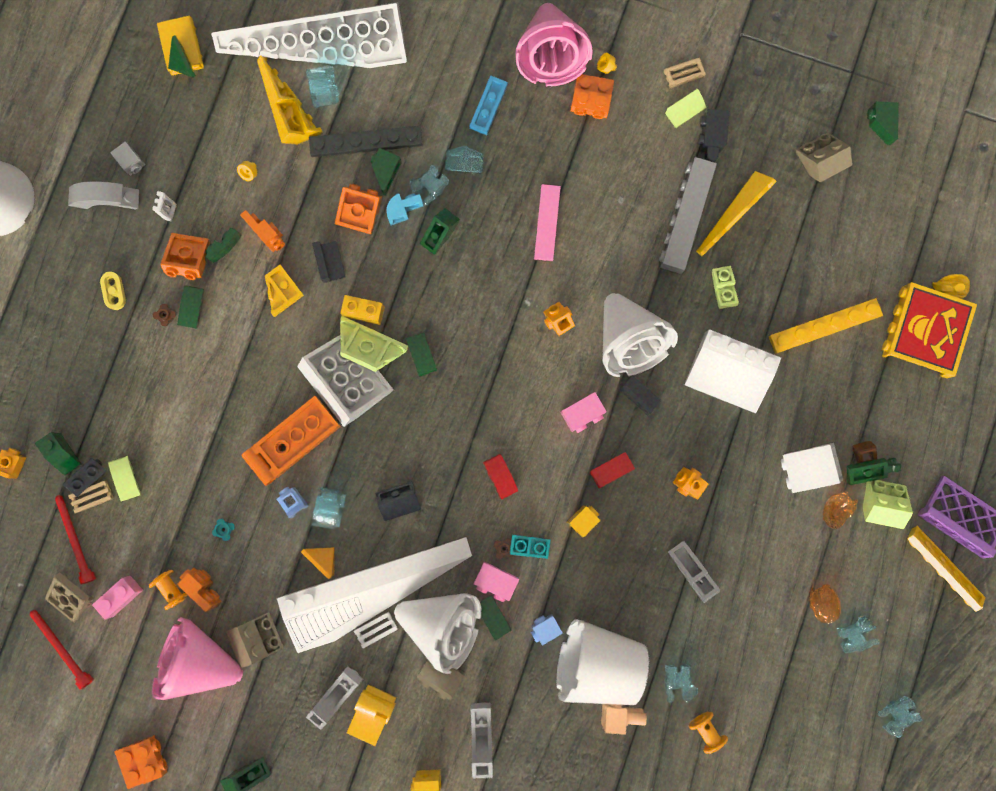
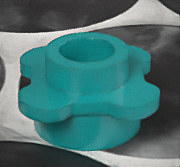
(217, 531)

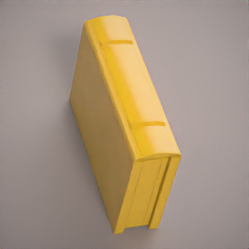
(186, 33)

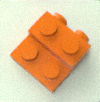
(592, 96)
(358, 208)
(267, 232)
(185, 256)
(196, 585)
(141, 762)

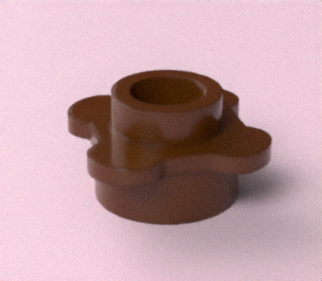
(170, 315)
(500, 552)

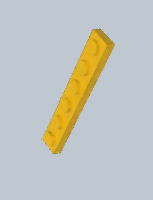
(825, 325)

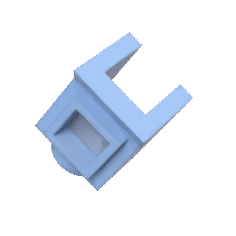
(291, 501)

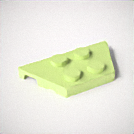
(367, 346)

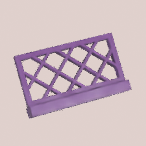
(953, 529)

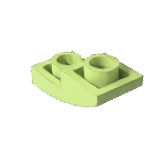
(724, 287)
(124, 478)

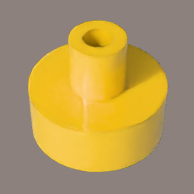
(606, 63)
(247, 170)

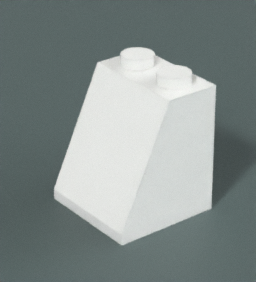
(812, 468)

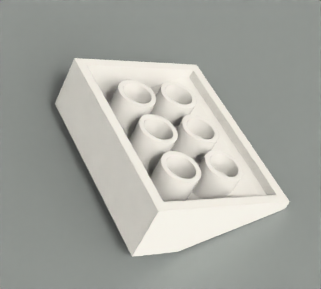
(732, 371)
(341, 383)

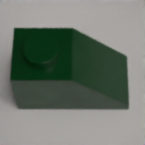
(884, 120)
(385, 168)
(439, 230)
(58, 452)
(247, 776)

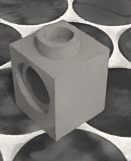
(128, 158)

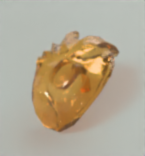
(838, 509)
(825, 604)

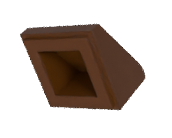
(865, 451)

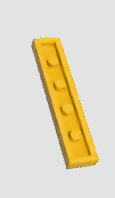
(946, 568)

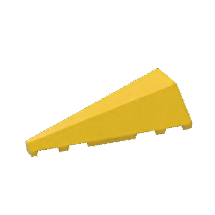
(291, 120)
(751, 192)

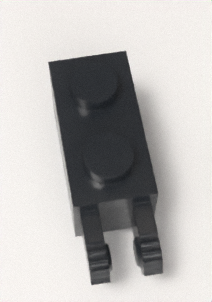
(714, 133)

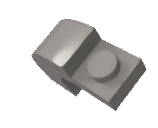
(102, 193)
(334, 697)
(481, 740)

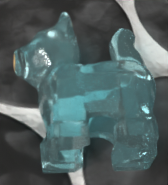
(431, 183)
(855, 635)
(679, 680)
(903, 718)

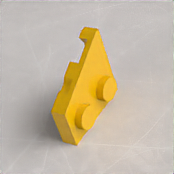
(281, 290)

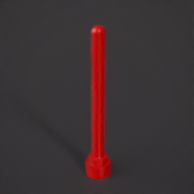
(86, 574)
(82, 678)

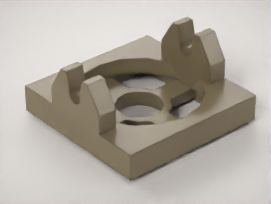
(54, 597)

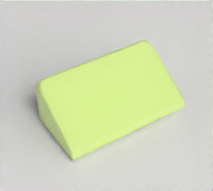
(686, 108)

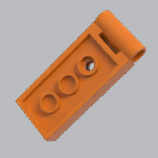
(299, 434)

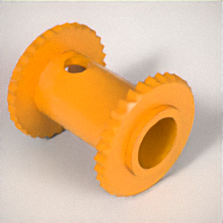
(167, 588)
(708, 732)

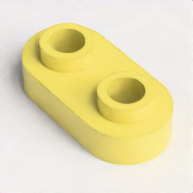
(112, 292)

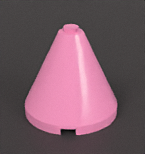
(553, 48)
(192, 663)

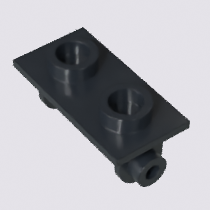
(84, 477)

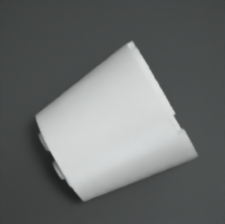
(15, 198)
(601, 666)

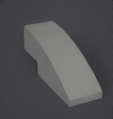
(694, 571)

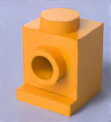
(15, 463)

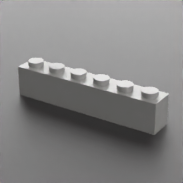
(688, 215)

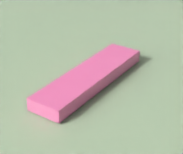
(547, 222)

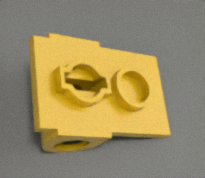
(371, 714)

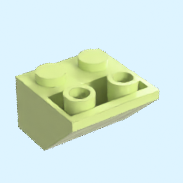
(887, 504)

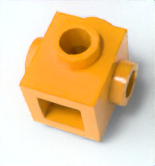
(558, 318)
(690, 483)

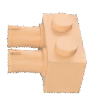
(617, 716)

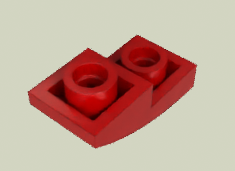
(612, 470)
(501, 476)

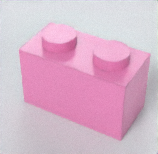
(583, 412)
(496, 581)
(117, 597)

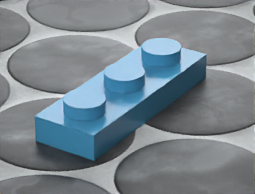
(488, 105)

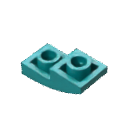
(530, 546)

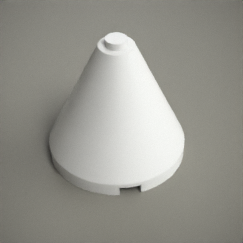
(633, 337)
(442, 627)

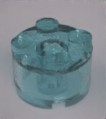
(322, 86)
(327, 508)

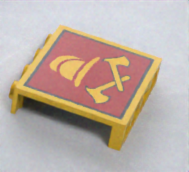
(929, 329)

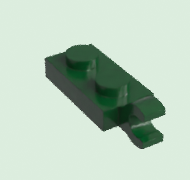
(871, 470)

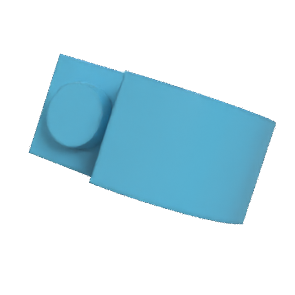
(397, 208)

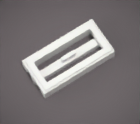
(161, 207)
(361, 637)

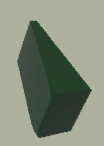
(494, 618)

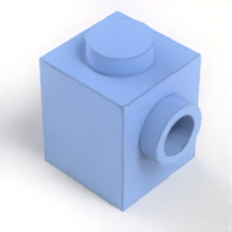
(545, 629)

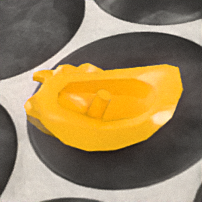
(954, 285)

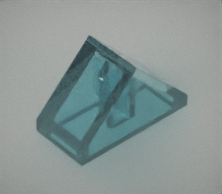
(464, 160)

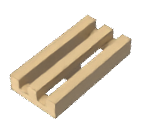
(670, 78)
(75, 502)

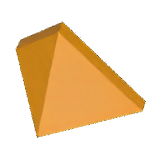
(322, 559)

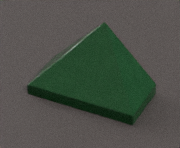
(178, 59)

